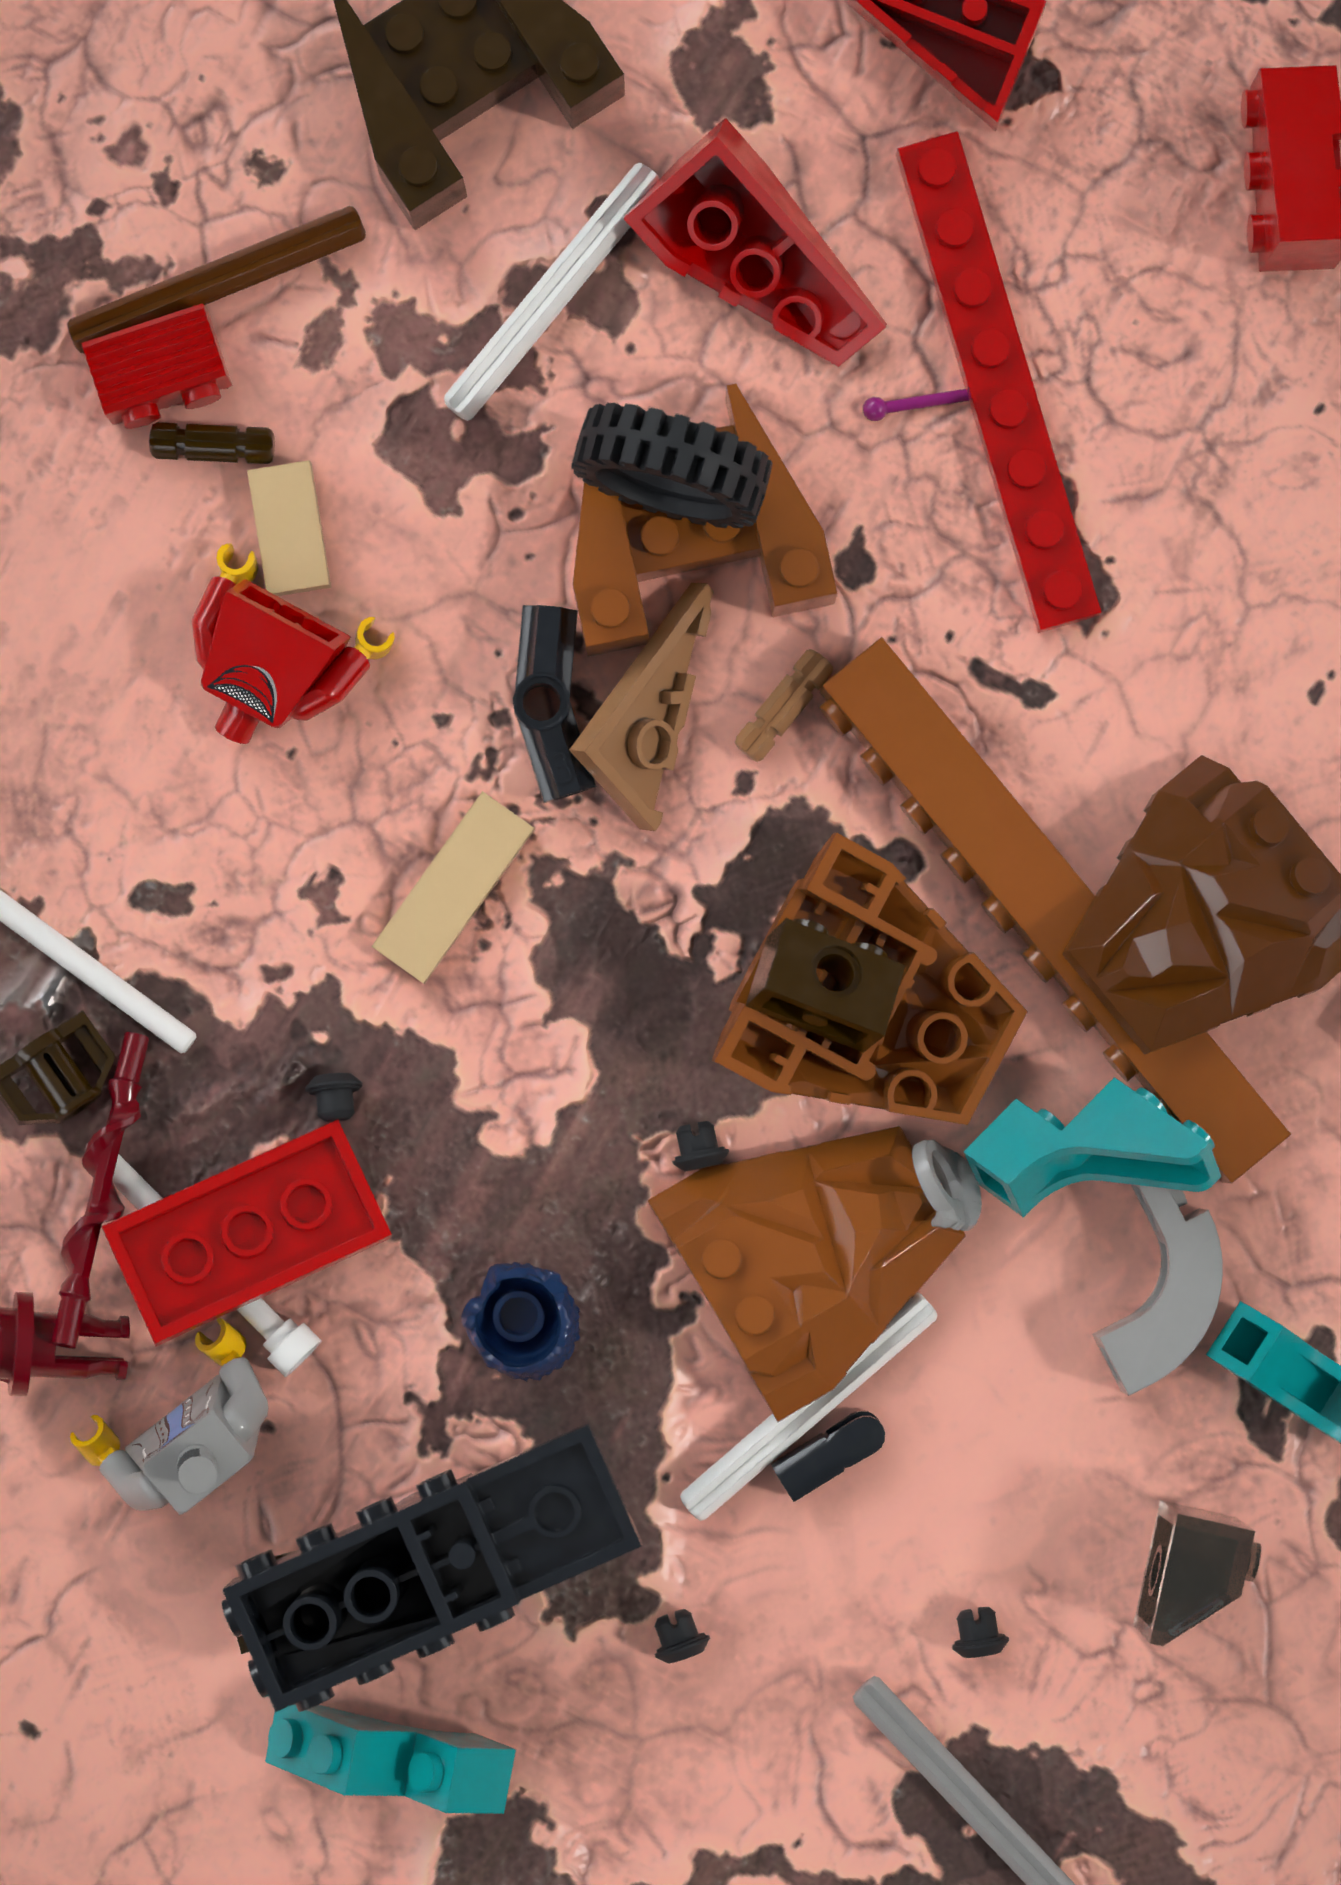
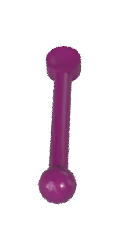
(876, 408)

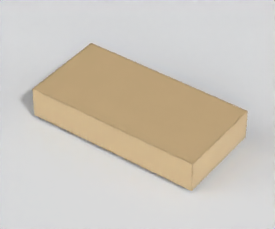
(289, 528)

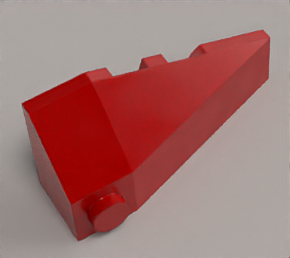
(744, 236)

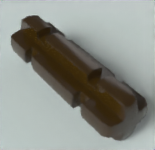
(212, 443)

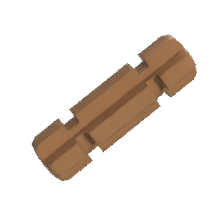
(784, 705)

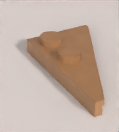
(641, 718)

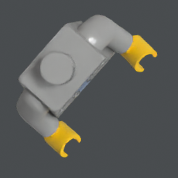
(194, 1443)

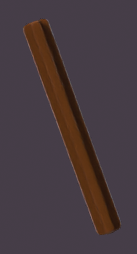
(223, 275)

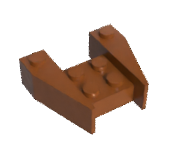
(631, 545)

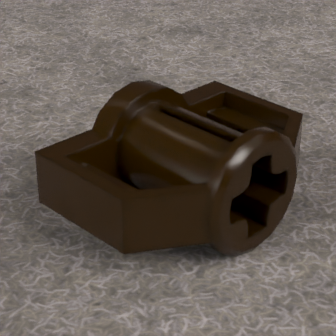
(48, 1055)

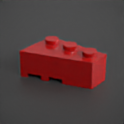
(962, 44)
(1294, 167)

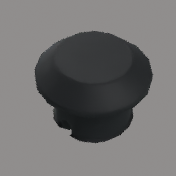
(334, 1095)
(698, 1150)
(980, 1636)
(679, 1640)

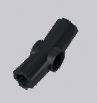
(547, 662)

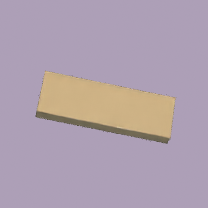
(453, 887)

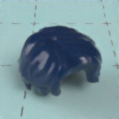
(523, 1321)

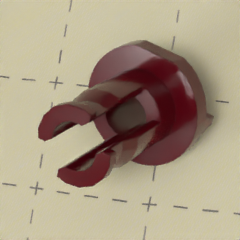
(28, 1350)

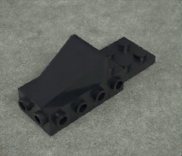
(425, 1568)

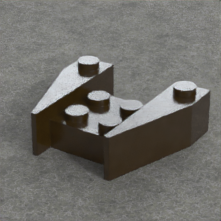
(446, 62)

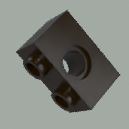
(790, 990)

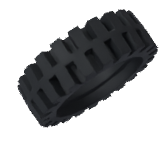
(672, 465)

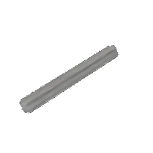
(957, 1785)

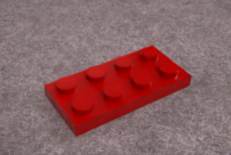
(246, 1232)

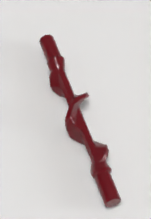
(103, 1203)

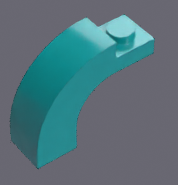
(1281, 1368)

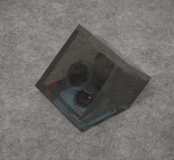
(1192, 1570)

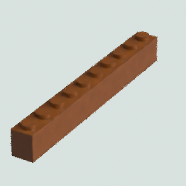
(1030, 890)

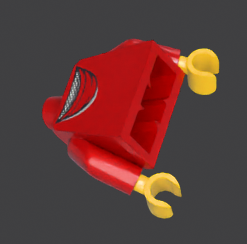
(271, 655)

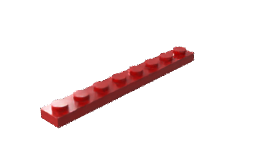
(998, 382)

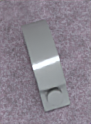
(1182, 1303)

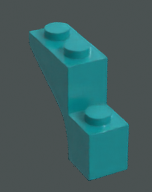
(1113, 1139)
(389, 1759)

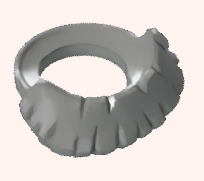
(960, 1197)

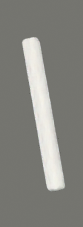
(548, 296)
(773, 1438)

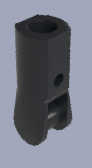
(829, 1453)

